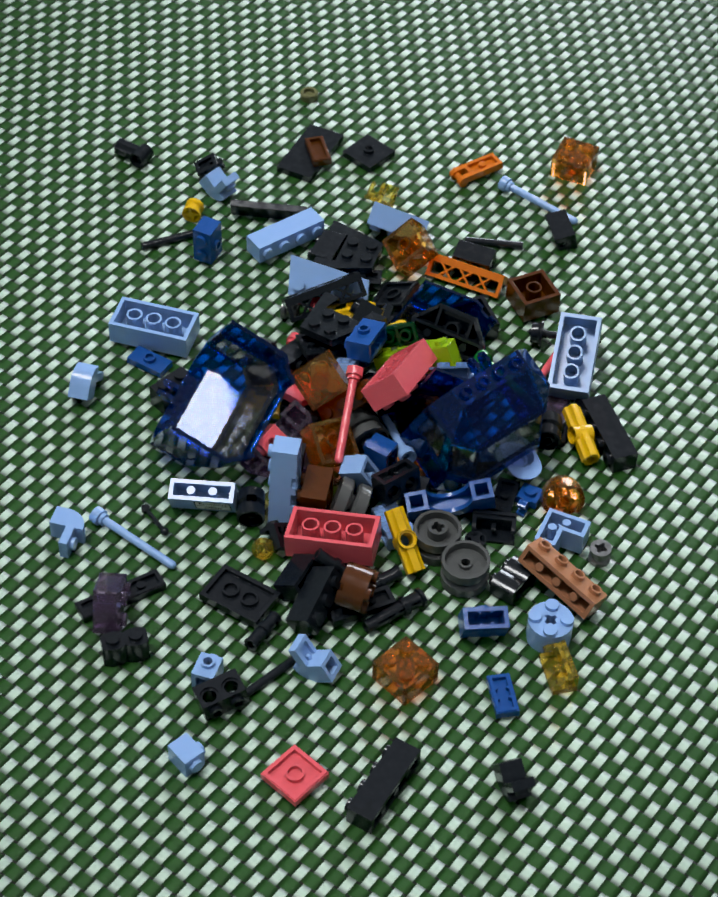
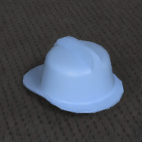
(526, 467)

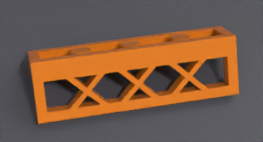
(471, 270)

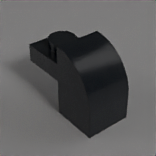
(513, 779)

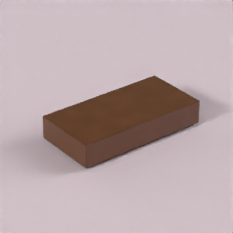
(318, 151)

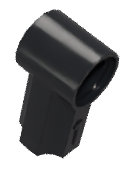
(137, 154)

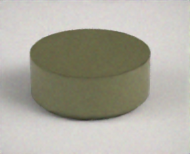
(309, 94)

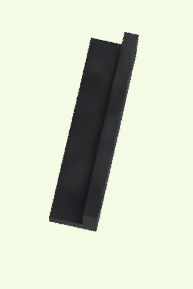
(318, 290)

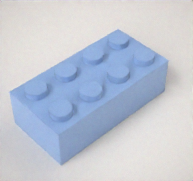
(154, 327)
(574, 356)

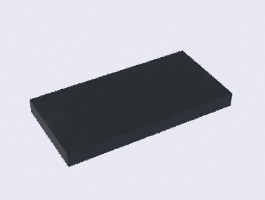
(297, 160)

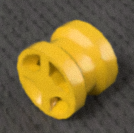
(193, 210)

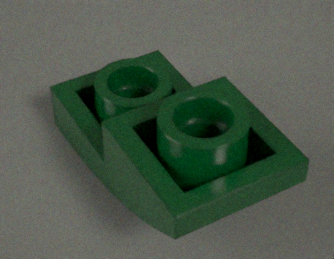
(401, 334)

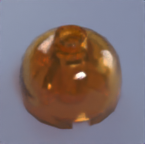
(562, 494)

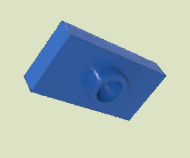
(149, 361)
(502, 695)

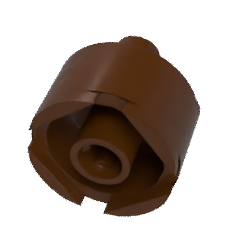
(357, 587)

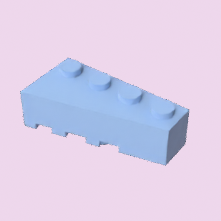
(283, 477)

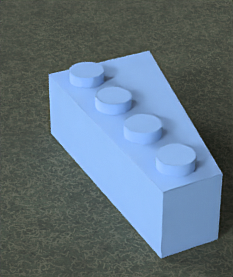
(308, 274)

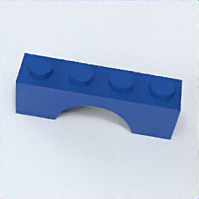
(474, 495)

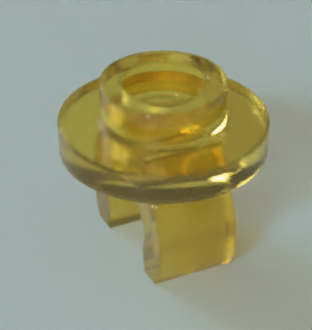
(262, 548)

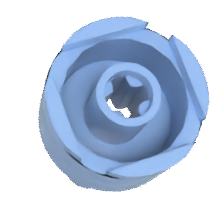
(548, 624)

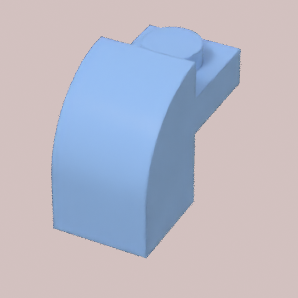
(218, 184)
(84, 381)
(69, 527)
(314, 664)

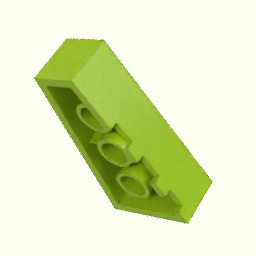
(444, 349)

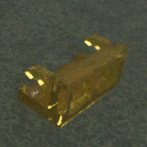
(386, 194)
(559, 668)

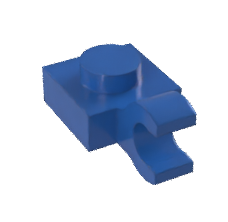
(527, 497)

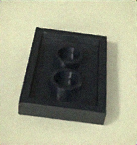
(240, 595)

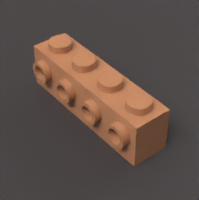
(562, 577)

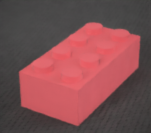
(399, 376)
(339, 533)

